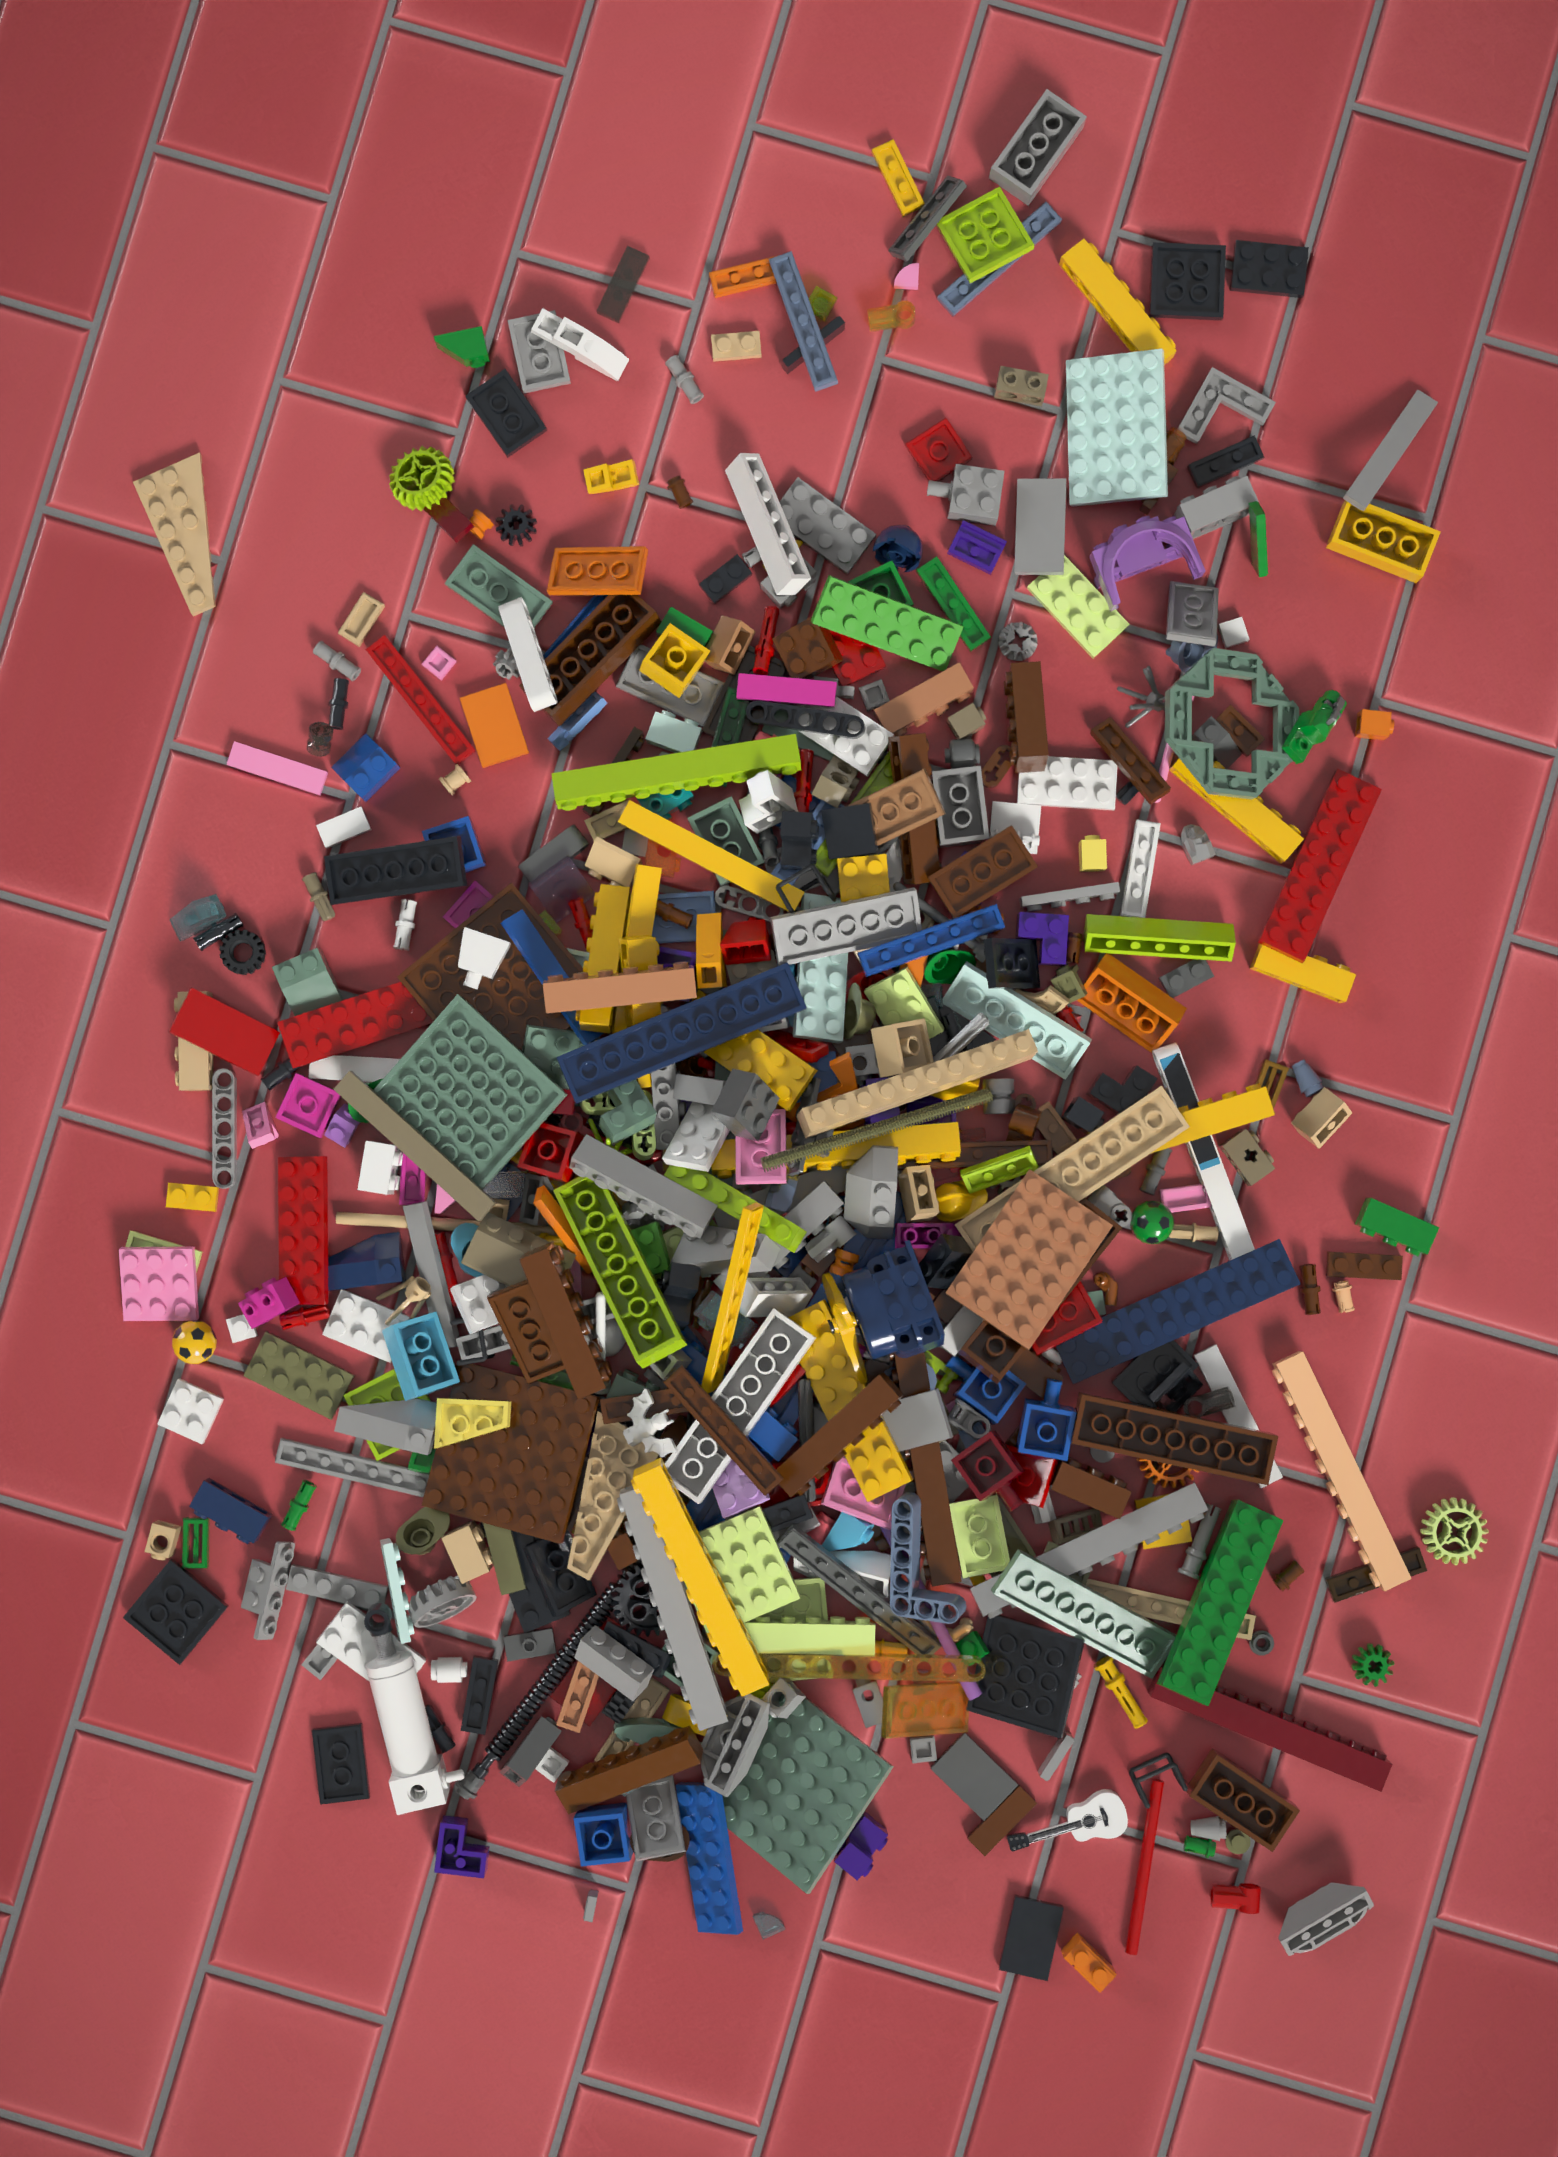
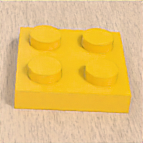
(863, 876)

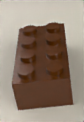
(1027, 717)
(1242, 1800)

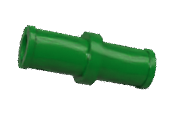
(299, 1505)

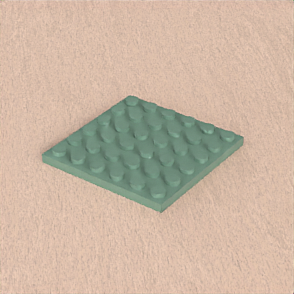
(470, 1091)
(804, 1792)

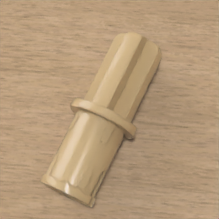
(1195, 1232)

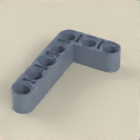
(911, 1568)

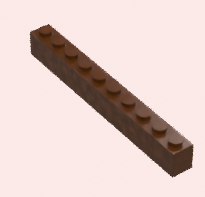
(929, 1483)

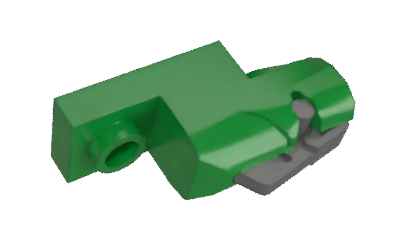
(1314, 725)

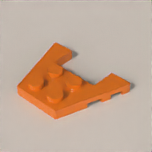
(844, 1071)

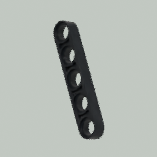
(794, 714)

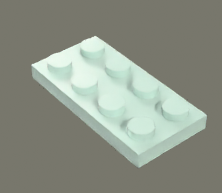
(398, 1598)

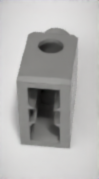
(870, 1710)

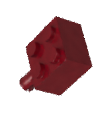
(989, 1469)

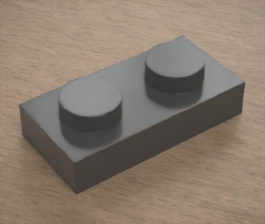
(1186, 977)

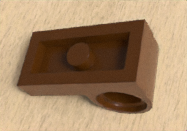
(1023, 1123)

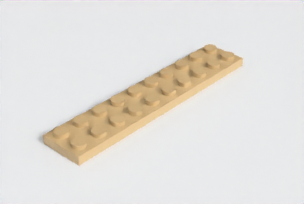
(1095, 1157)

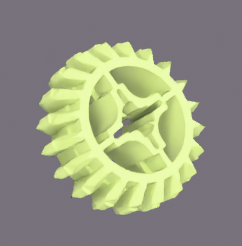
(1463, 1525)

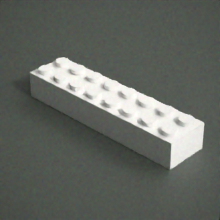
(744, 1398)

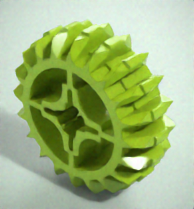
(421, 478)

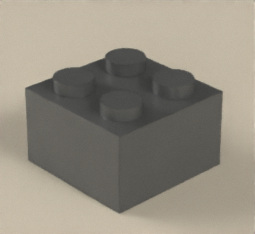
(745, 1104)

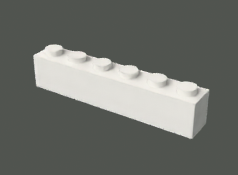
(767, 524)

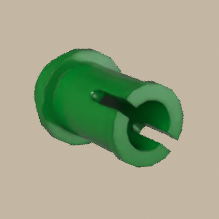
(1200, 1846)

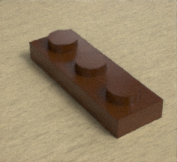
(1364, 1265)

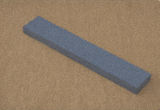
(962, 292)
(803, 321)

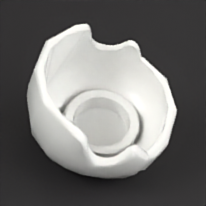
(614, 1337)

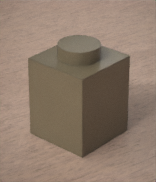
(966, 721)

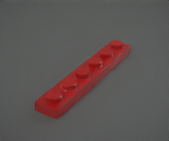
(420, 700)

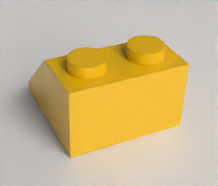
(674, 660)

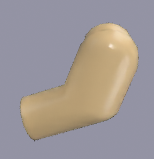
(961, 1630)

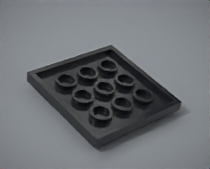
(1027, 1675)

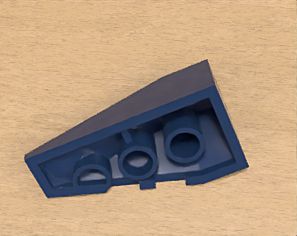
(368, 1263)

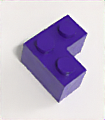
(1050, 931)
(857, 1850)
(457, 1856)

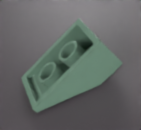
(307, 982)

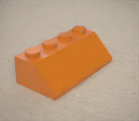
(1131, 1003)

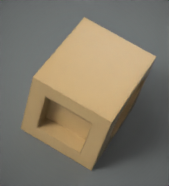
(168, 1530)

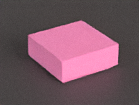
(439, 663)

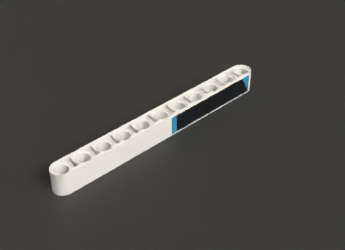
(1205, 1156)

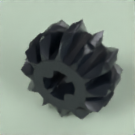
(507, 525)

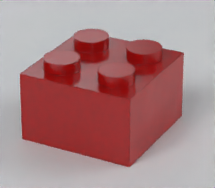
(550, 1152)

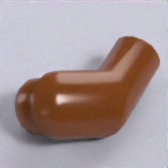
(1109, 1286)

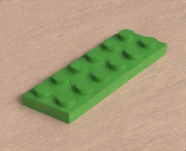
(886, 623)

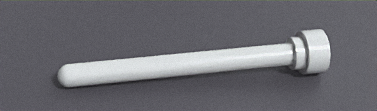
(600, 1306)

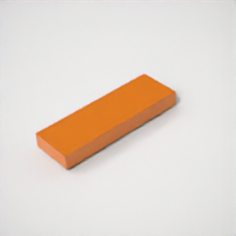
(742, 277)

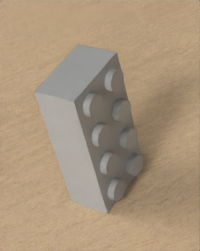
(1037, 147)

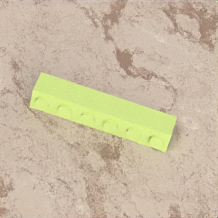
(812, 1635)

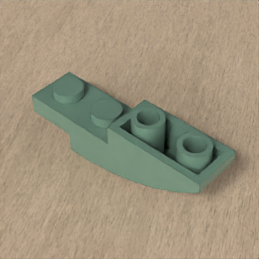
(642, 1729)

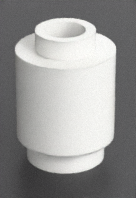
(448, 1669)

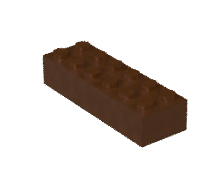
(596, 650)
(566, 1319)

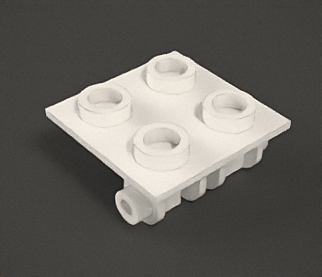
(1024, 819)

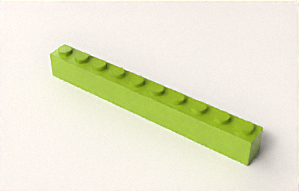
(675, 772)

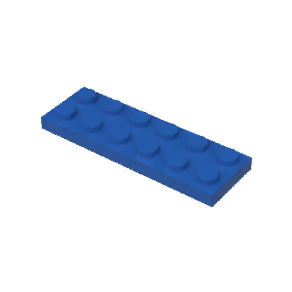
(709, 1859)

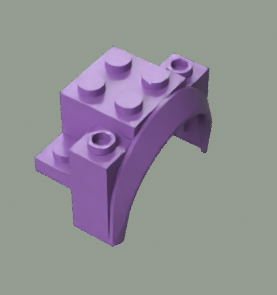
(1140, 549)

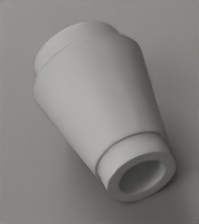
(1209, 1828)

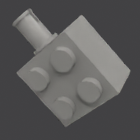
(972, 494)

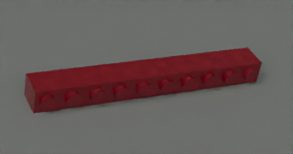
(1284, 1734)

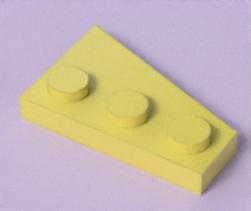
(467, 1419)

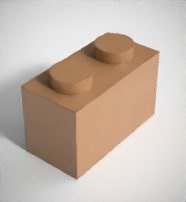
(728, 644)

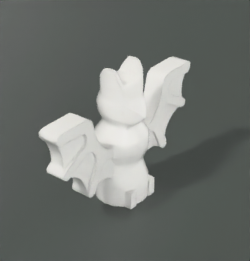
(645, 1429)

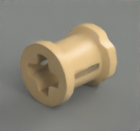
(454, 779)

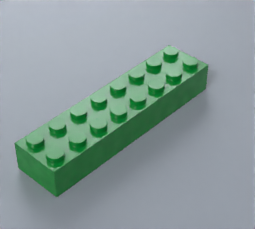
(1220, 1602)

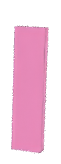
(277, 768)

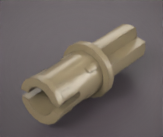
(319, 896)

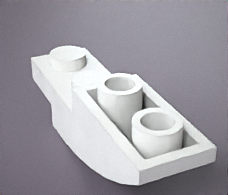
(580, 342)

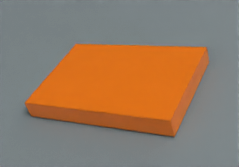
(494, 725)

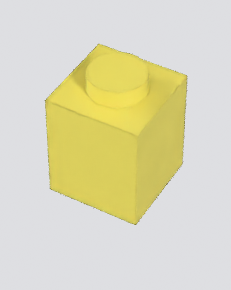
(1092, 854)

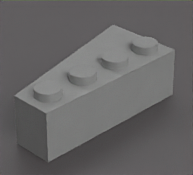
(715, 1251)

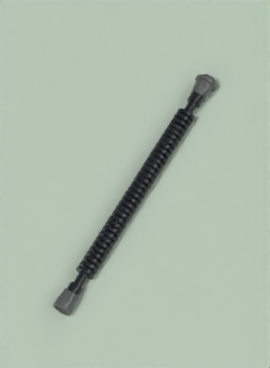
(520, 1717)

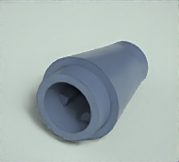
(1307, 1079)

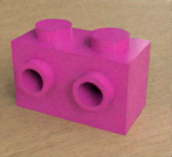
(268, 1302)

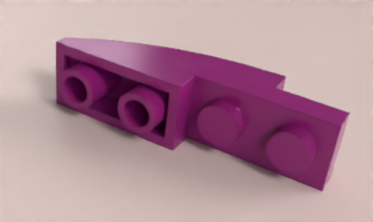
(922, 1234)

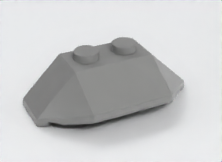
(872, 1192)
(733, 1744)
(1323, 1916)

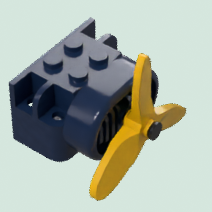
(888, 1307)

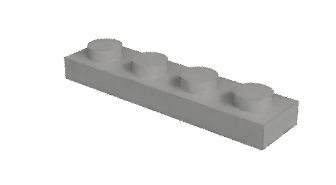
(1079, 895)
(335, 1587)

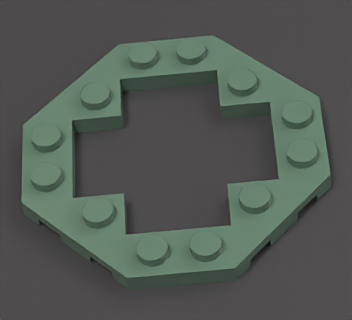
(1199, 755)

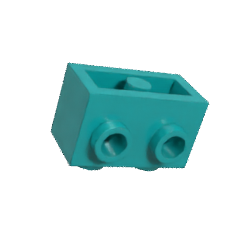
(667, 804)

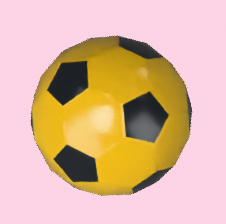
(194, 1342)

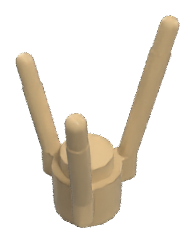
(417, 1290)

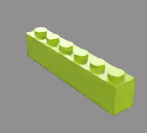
(1159, 937)
(732, 1202)

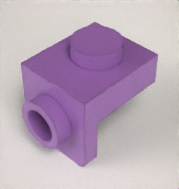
(342, 1127)

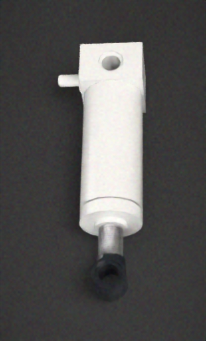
(418, 1773)

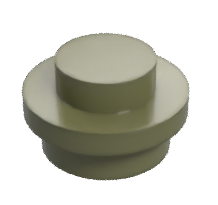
(1237, 1841)

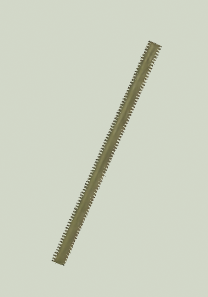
(876, 1128)

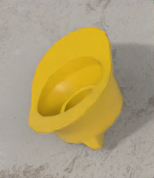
(956, 1201)

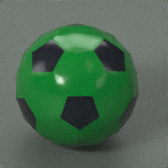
(1152, 1222)

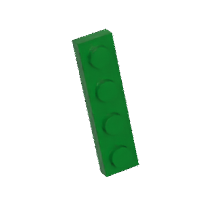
(953, 603)

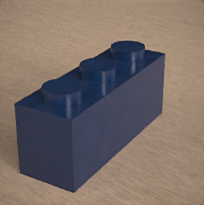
(230, 1511)

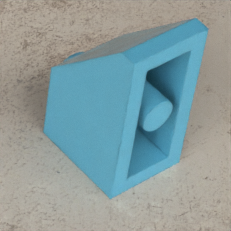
(848, 1533)

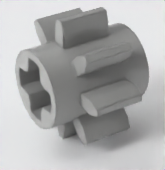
(506, 664)

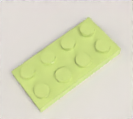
(1079, 608)

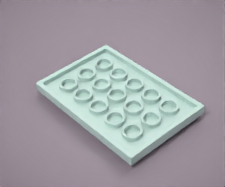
(1116, 428)

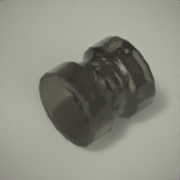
(319, 735)

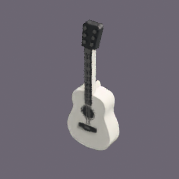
(1098, 1816)

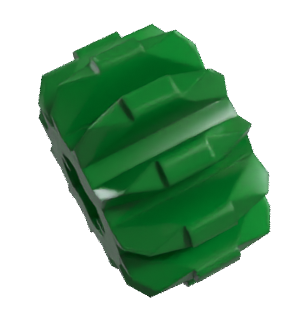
(1363, 1668)

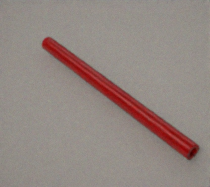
(1144, 1867)

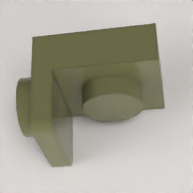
(1069, 983)

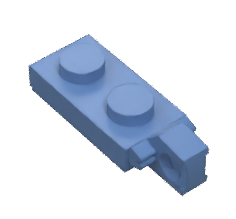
(577, 721)

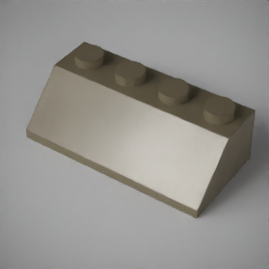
(498, 1248)

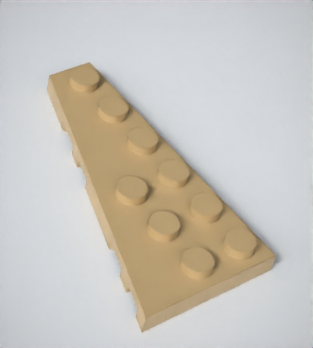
(180, 520)
(599, 1516)

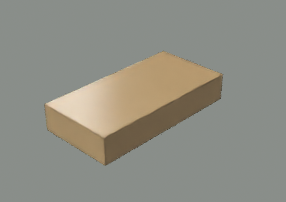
(361, 619)

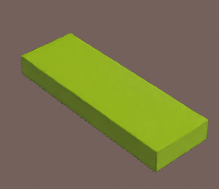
(999, 1169)

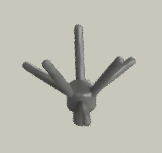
(1154, 700)

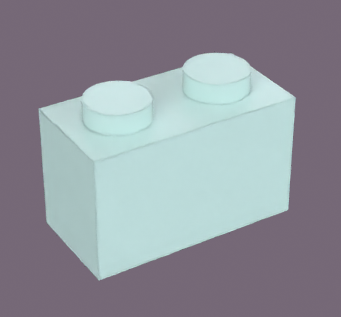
(673, 733)

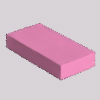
(1185, 1198)

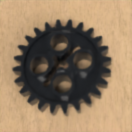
(646, 1617)

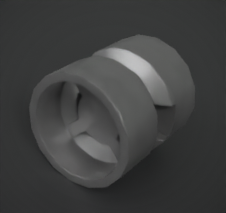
(1001, 1091)

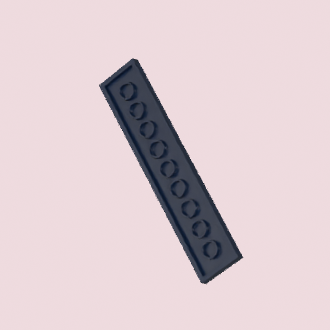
(681, 1033)
(1179, 1311)

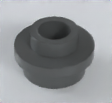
(1266, 1648)

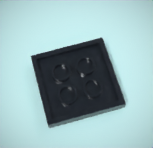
(1187, 281)
(175, 1611)

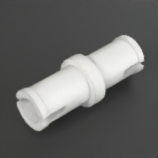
(405, 924)

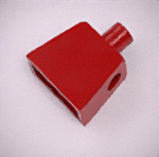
(746, 942)

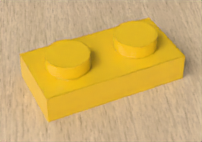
(192, 1197)

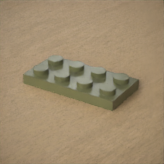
(298, 1375)

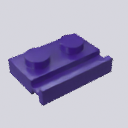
(976, 547)

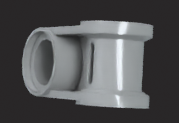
(1109, 1203)
(967, 1419)

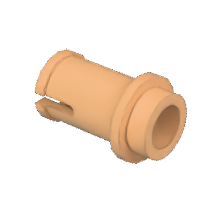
(1343, 1296)

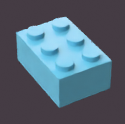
(420, 1356)

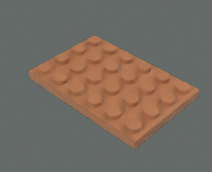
(1029, 1259)

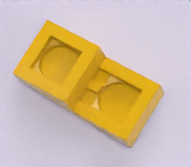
(611, 477)

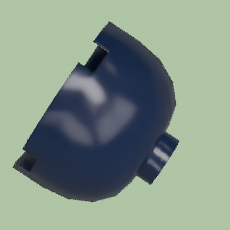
(899, 545)

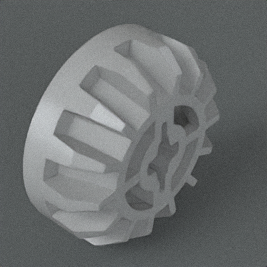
(440, 1601)

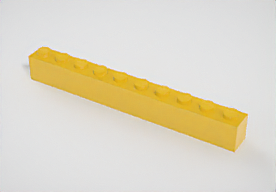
(913, 1143)
(700, 1576)

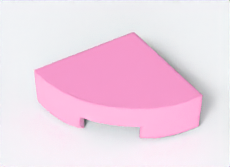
(908, 277)

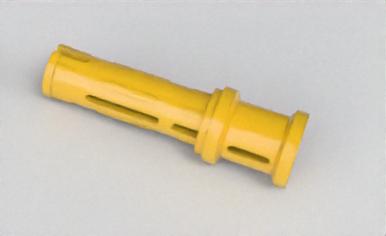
(1115, 1681)

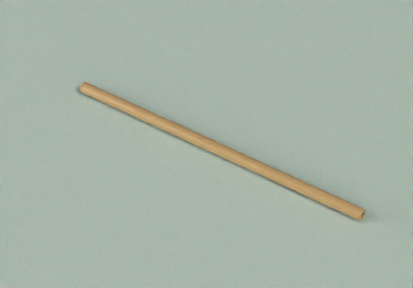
(438, 1223)

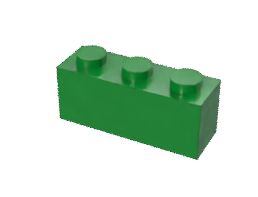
(1396, 1227)

